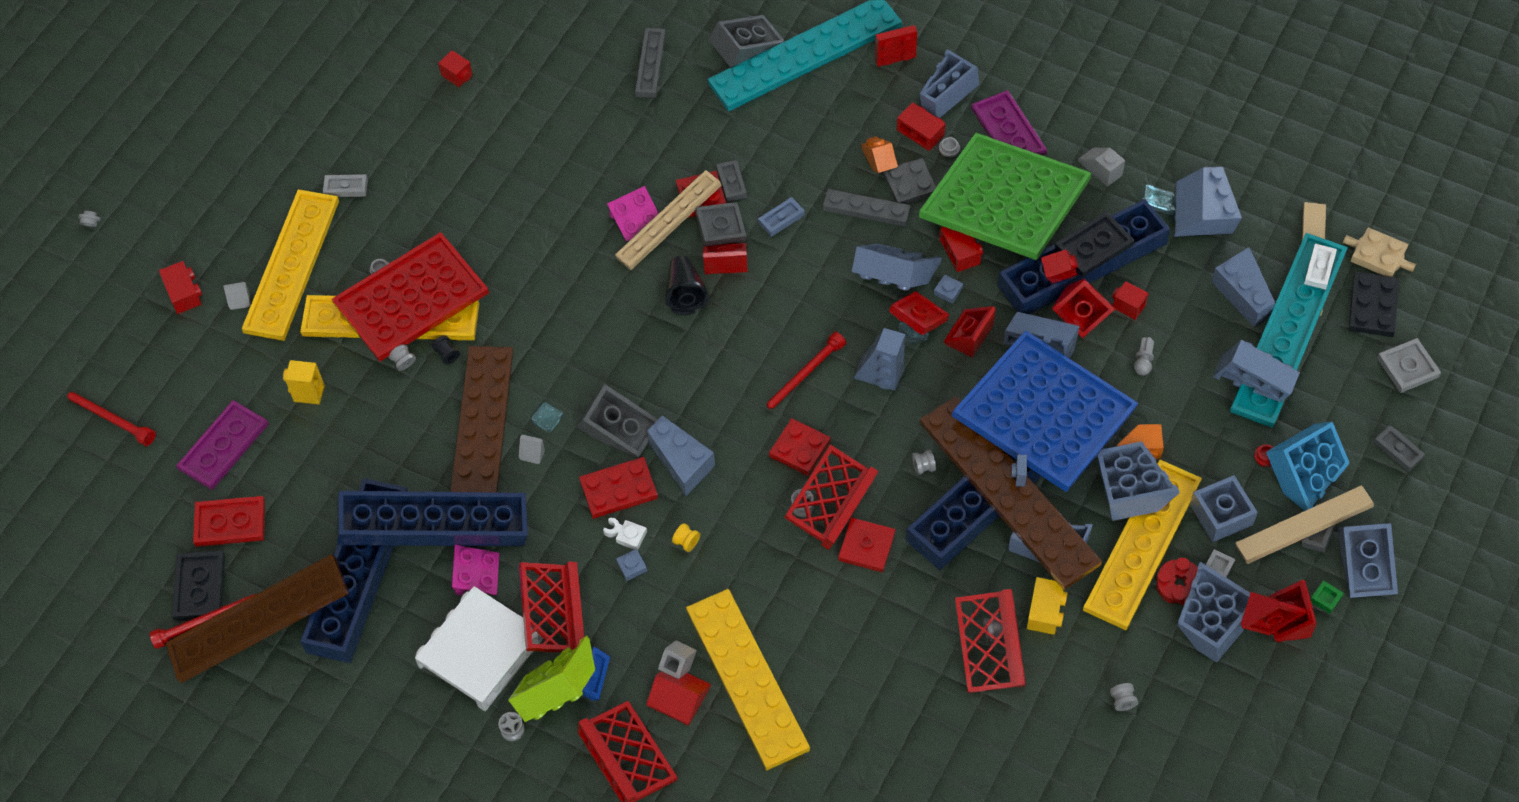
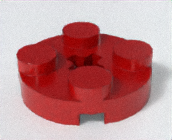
(1167, 577)

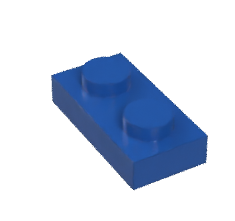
(594, 686)

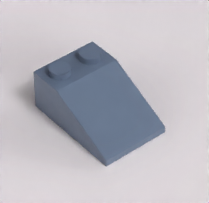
(1368, 559)

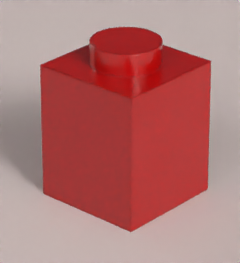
(455, 68)
(1059, 266)
(1130, 300)

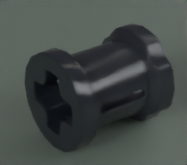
(446, 350)

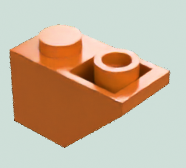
(879, 154)
(1150, 436)

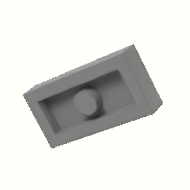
(345, 185)

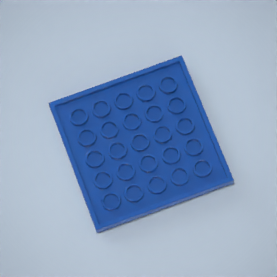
(1045, 409)

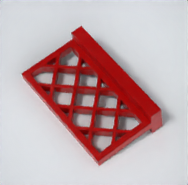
(847, 507)
(570, 601)
(1011, 639)
(606, 759)

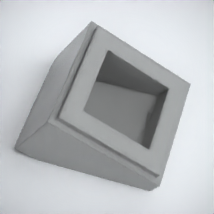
(237, 295)
(531, 449)

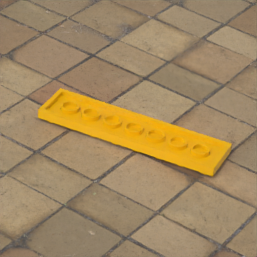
(290, 265)
(325, 320)
(1139, 554)
(748, 679)

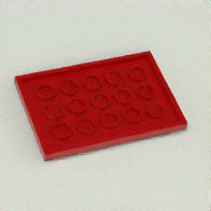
(410, 296)

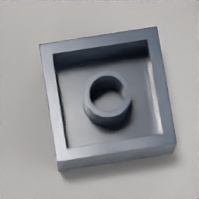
(1223, 508)

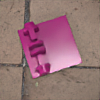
(633, 212)
(475, 568)

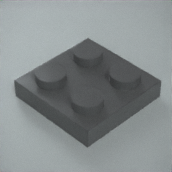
(910, 182)
(720, 224)

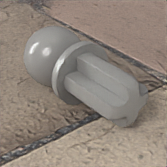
(1144, 355)

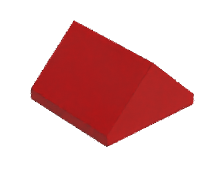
(725, 258)
(1082, 306)
(971, 330)
(1268, 614)
(1303, 626)
(678, 697)

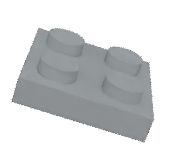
(1408, 365)

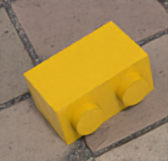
(304, 382)
(1045, 606)

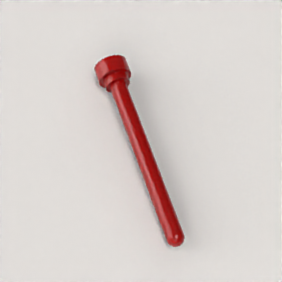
(834, 343)
(143, 434)
(161, 637)

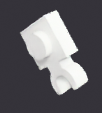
(628, 534)

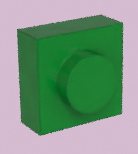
(1326, 597)

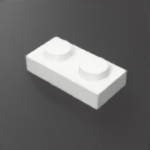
(1320, 266)

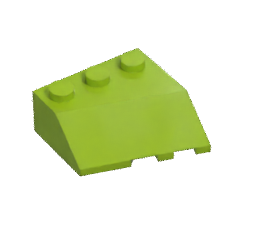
(554, 682)

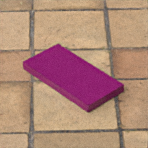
(1007, 123)
(222, 445)

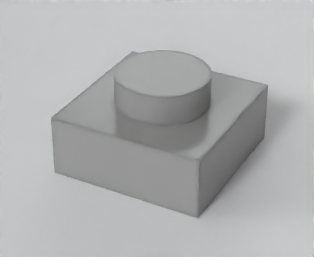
(1220, 563)

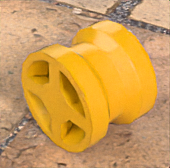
(686, 537)

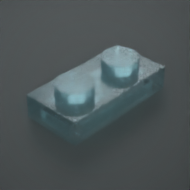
(1160, 199)

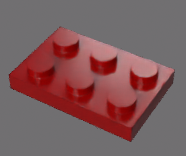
(618, 487)
(229, 521)

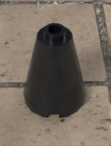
(684, 287)

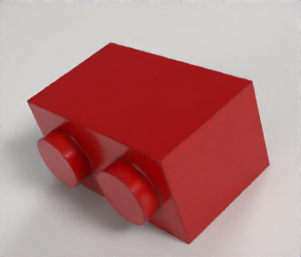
(921, 126)
(960, 248)
(180, 287)

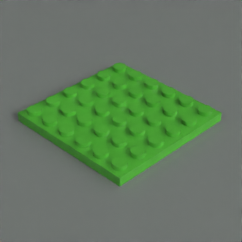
(1005, 195)

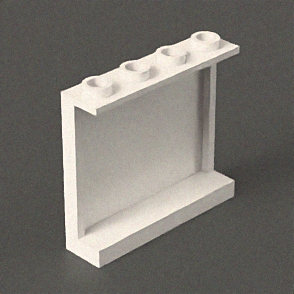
(477, 647)

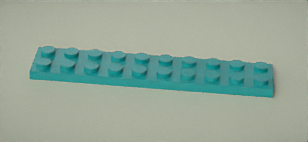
(803, 53)
(1289, 327)

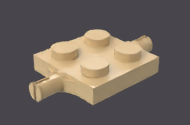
(1379, 253)

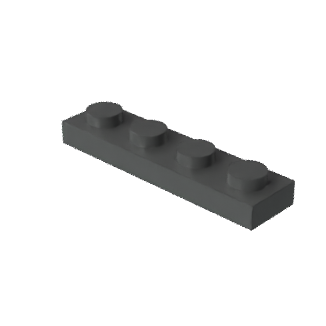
(650, 63)
(866, 207)

